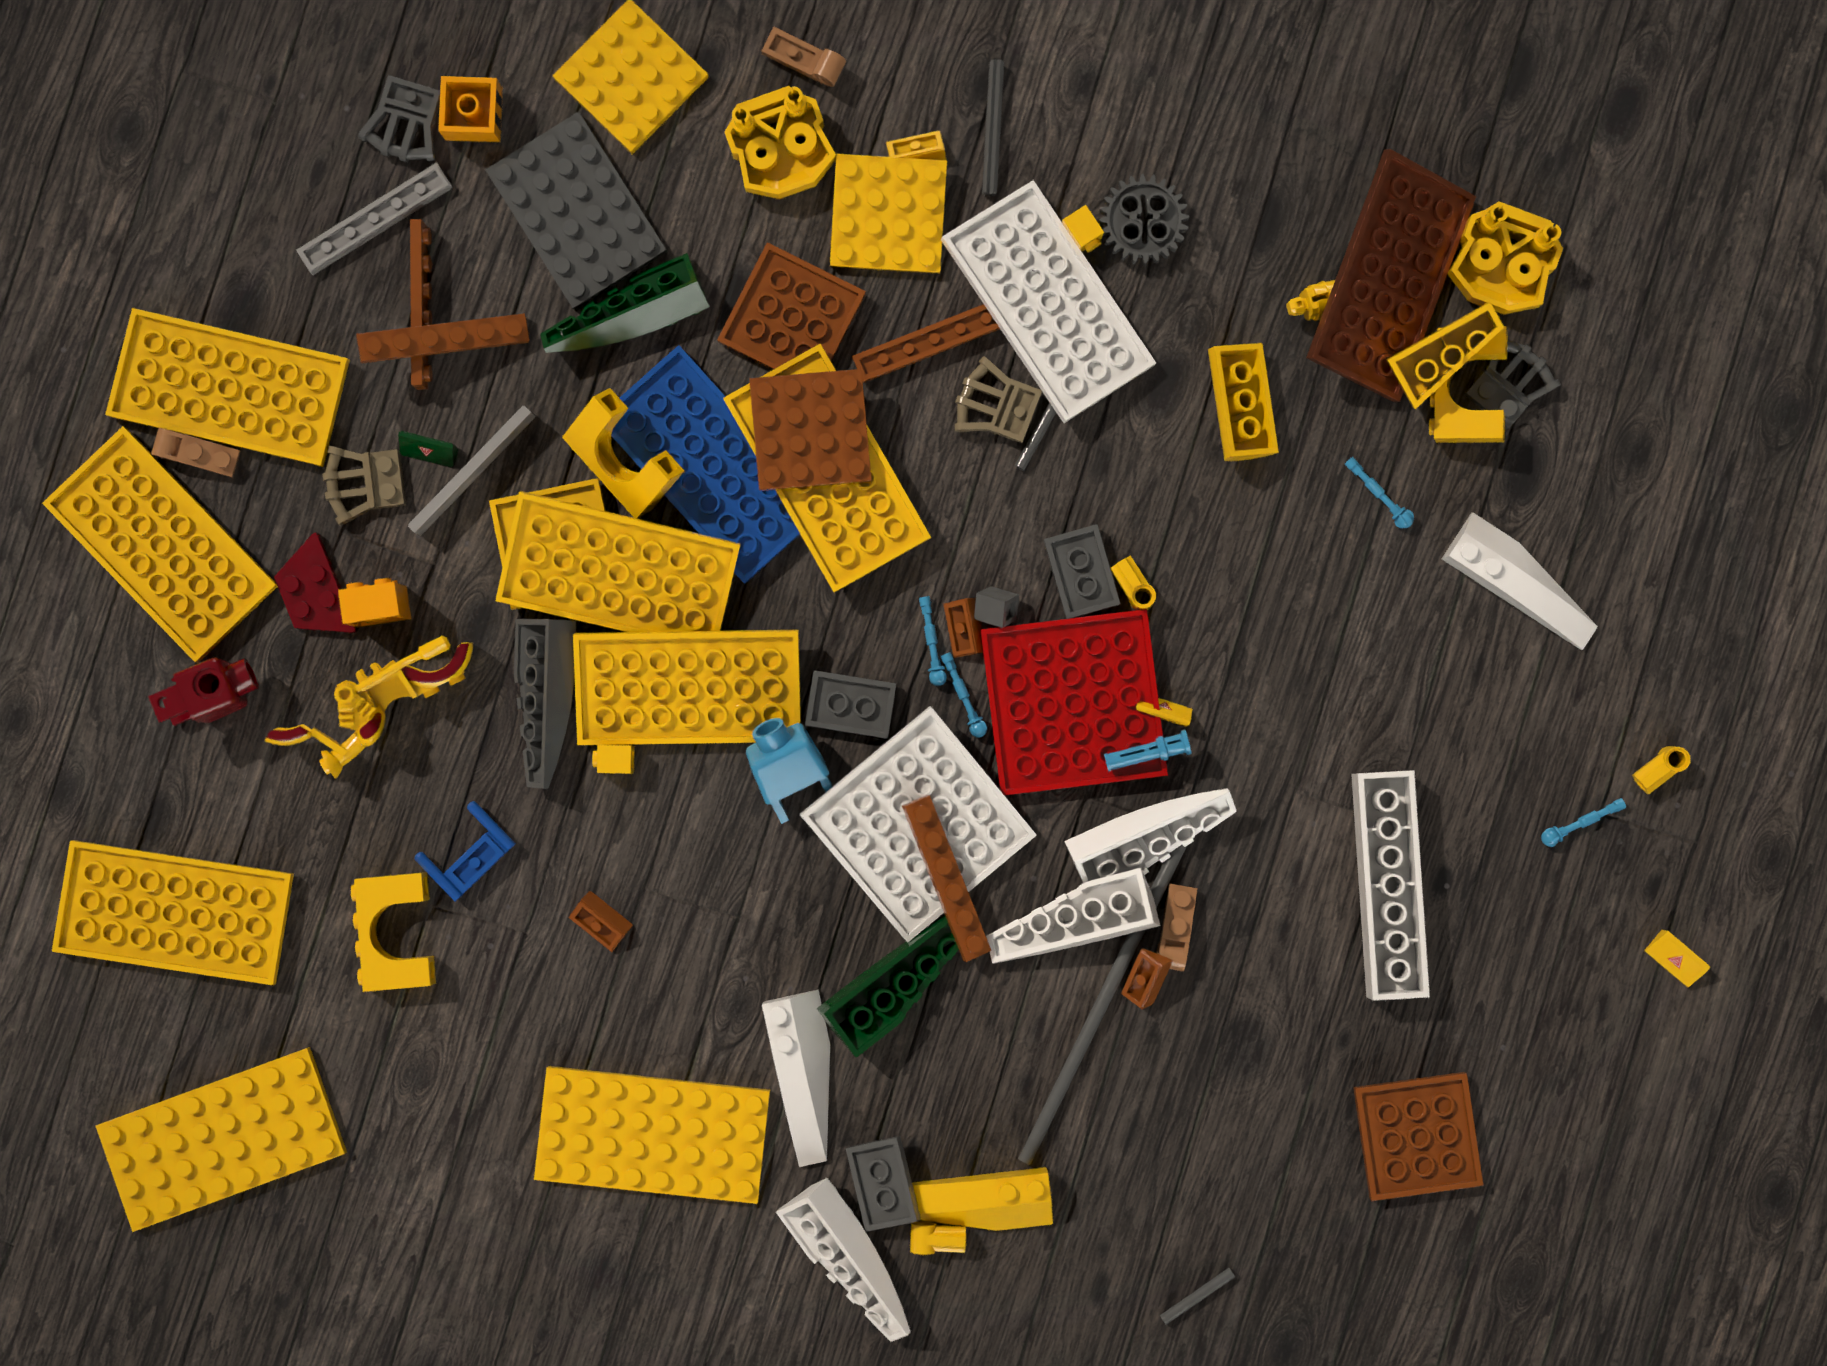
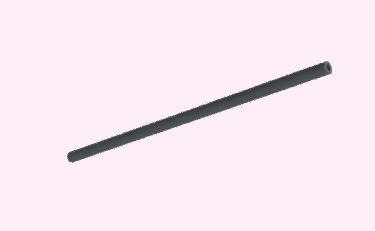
(1095, 1017)

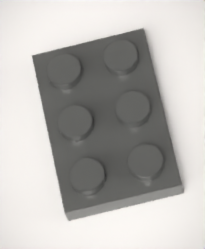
(1081, 571)
(850, 704)
(883, 1183)

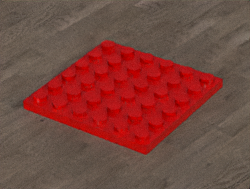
(1068, 697)

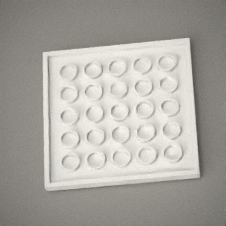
(871, 836)

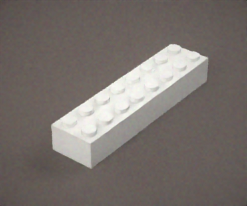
(1390, 885)

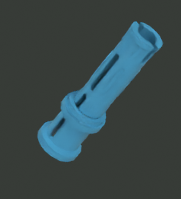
(1162, 749)

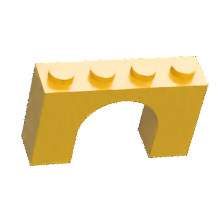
(1462, 425)
(592, 443)
(379, 968)

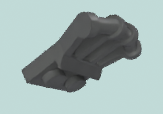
(410, 102)
(1494, 392)

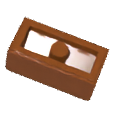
(963, 627)
(600, 921)
(1146, 978)

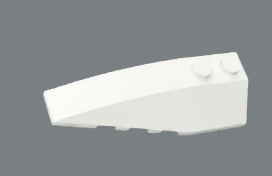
(1516, 577)
(1147, 834)
(1083, 916)
(803, 1070)
(837, 1240)

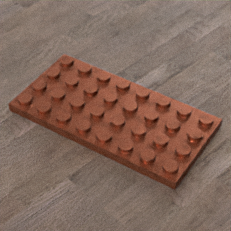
(1391, 273)

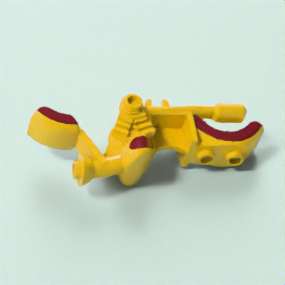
(364, 704)

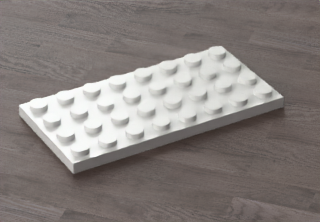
(1048, 301)

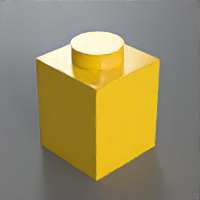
(1084, 229)
(614, 759)

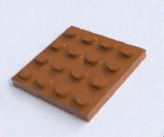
(789, 310)
(810, 430)
(1418, 1136)

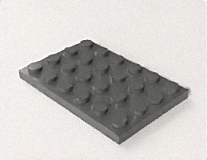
(576, 210)

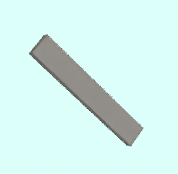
(374, 218)
(471, 470)

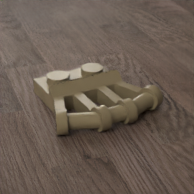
(1014, 408)
(382, 482)

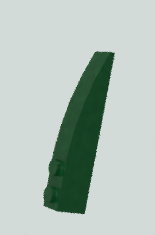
(648, 304)
(888, 989)

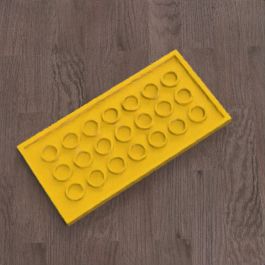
(227, 387)
(843, 525)
(160, 544)
(614, 569)
(684, 685)
(172, 912)
(652, 1134)
(221, 1139)

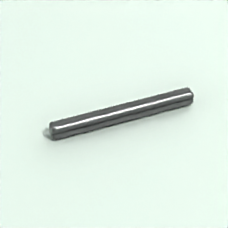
(993, 127)

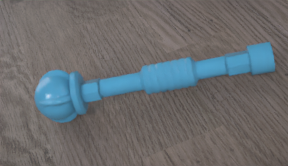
(1402, 517)
(937, 675)
(977, 727)
(1552, 835)

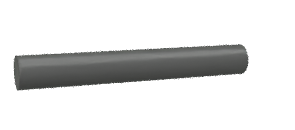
(1035, 438)
(1197, 1296)

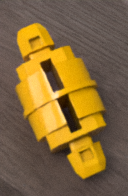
(1311, 301)

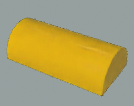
(1243, 401)

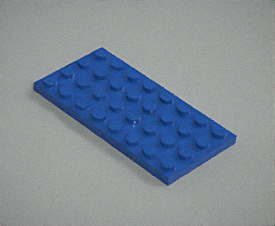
(719, 490)

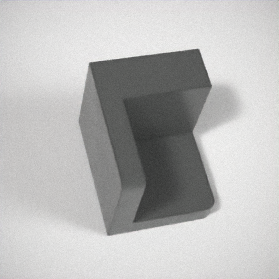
(996, 606)

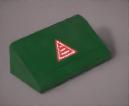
(427, 449)

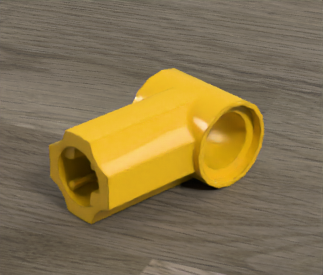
(1133, 581)
(1659, 769)
(929, 1237)

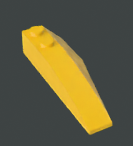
(988, 1200)

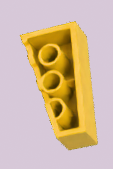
(1438, 356)

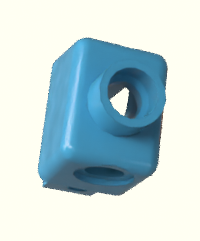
(785, 762)

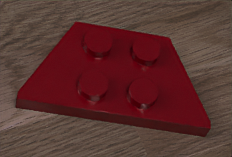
(311, 589)

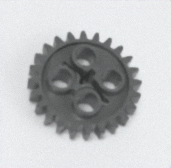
(1168, 219)

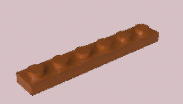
(420, 293)
(442, 338)
(925, 343)
(946, 878)

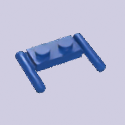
(474, 861)

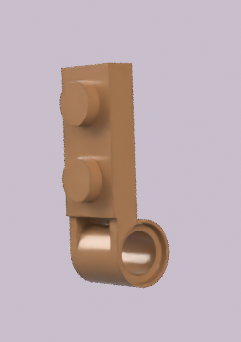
(803, 57)
(195, 452)
(1177, 925)

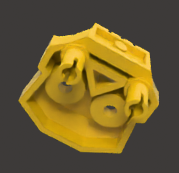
(787, 165)
(1499, 276)

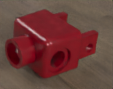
(194, 692)

